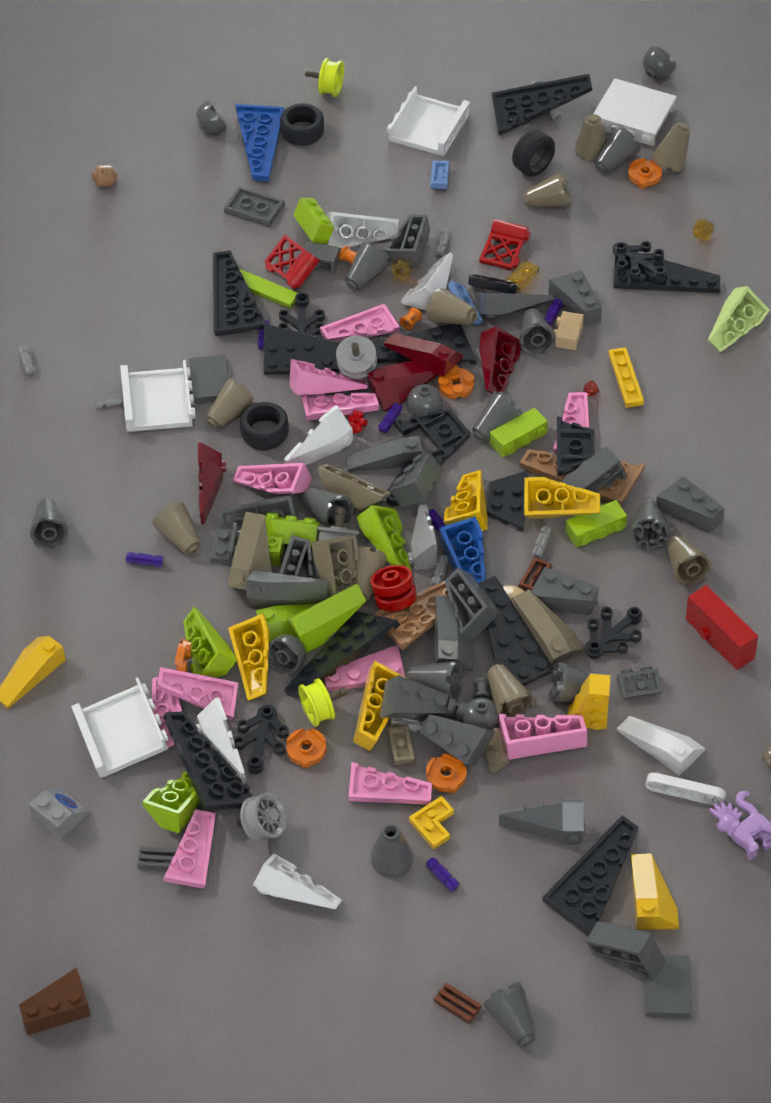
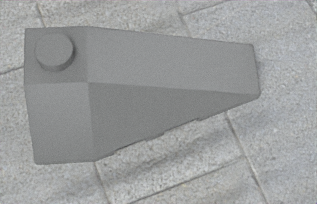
(423, 542)

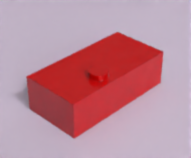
(721, 627)

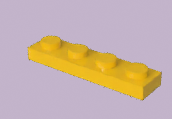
(626, 377)

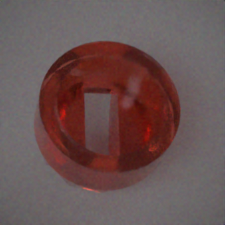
(591, 388)

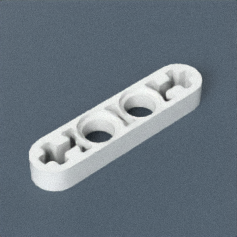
(685, 789)

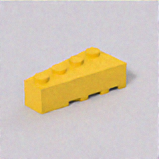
(369, 723)

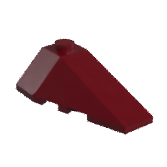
(426, 353)
(498, 355)
(396, 381)
(210, 478)

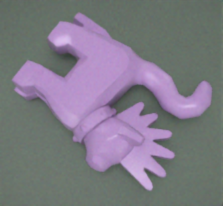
(747, 831)

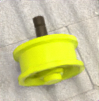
(330, 77)
(318, 702)

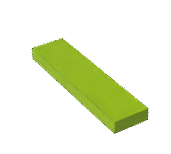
(269, 290)

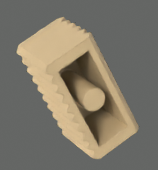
(568, 330)

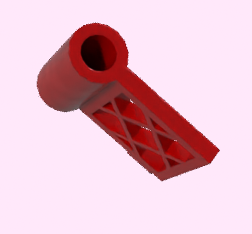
(507, 234)
(299, 268)

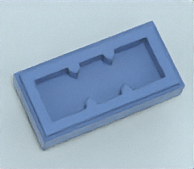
(439, 175)

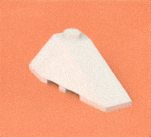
(436, 278)
(328, 438)
(666, 746)
(281, 880)

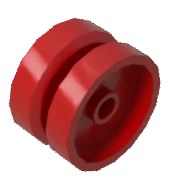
(393, 588)

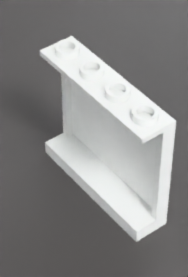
(635, 109)
(427, 123)
(157, 398)
(121, 730)

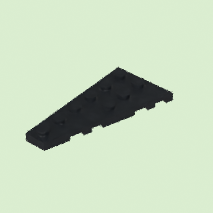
(528, 102)
(679, 278)
(233, 302)
(448, 335)
(284, 345)
(512, 639)
(343, 647)
(208, 770)
(589, 883)

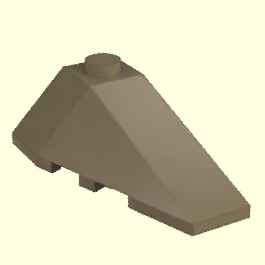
(251, 551)
(336, 561)
(548, 629)

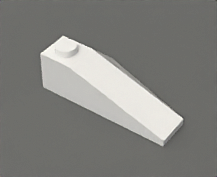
(354, 229)
(214, 727)

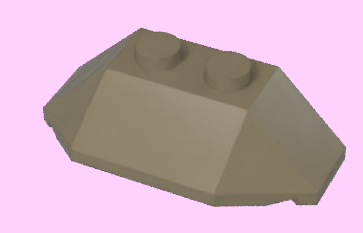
(358, 490)

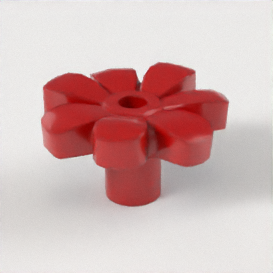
(357, 421)

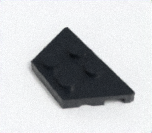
(574, 446)
(507, 500)

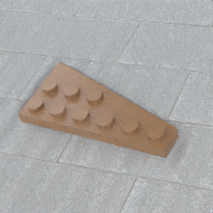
(545, 464)
(416, 618)

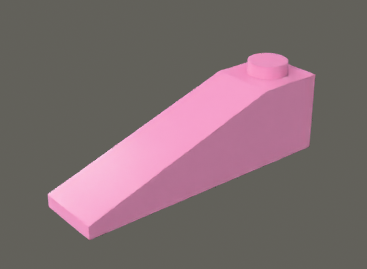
(311, 381)
(275, 478)

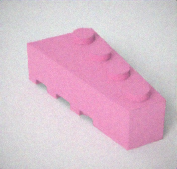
(541, 734)

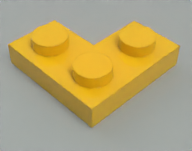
(428, 822)

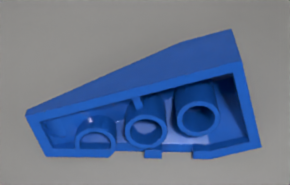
(464, 547)

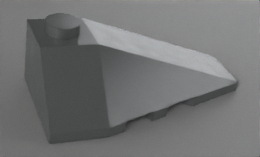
(500, 303)
(385, 455)
(280, 505)
(275, 589)
(448, 641)
(556, 821)

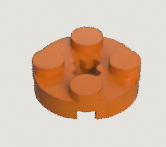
(652, 173)
(459, 375)
(183, 653)
(308, 757)
(443, 783)

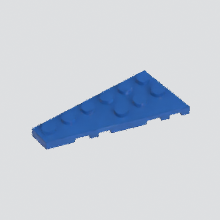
(260, 136)

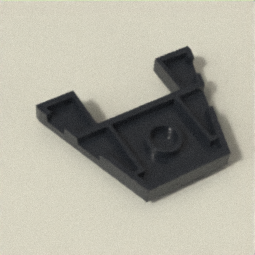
(442, 430)

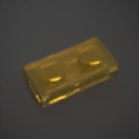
(523, 274)

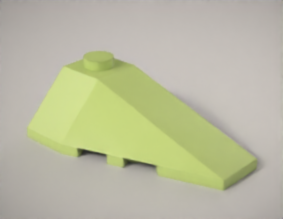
(739, 315)

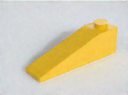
(556, 499)
(468, 501)
(251, 649)
(31, 667)
(652, 897)

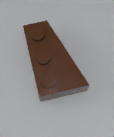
(55, 1004)

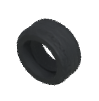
(302, 135)
(533, 152)
(264, 412)

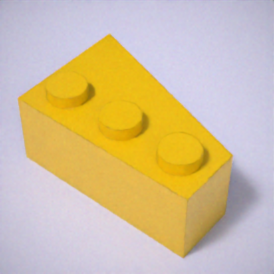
(592, 701)

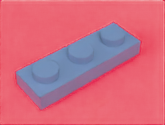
(460, 291)

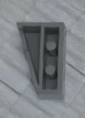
(298, 558)

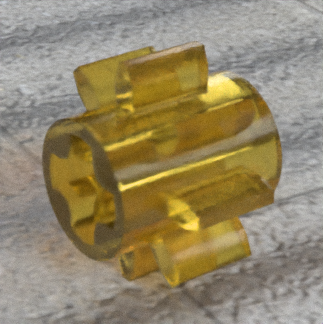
(703, 229)
(406, 270)

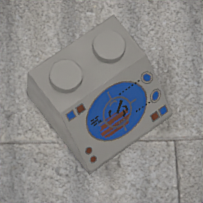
(57, 811)

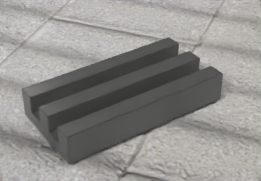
(157, 855)

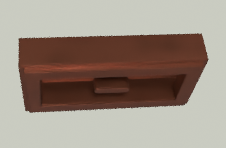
(522, 584)
(461, 996)

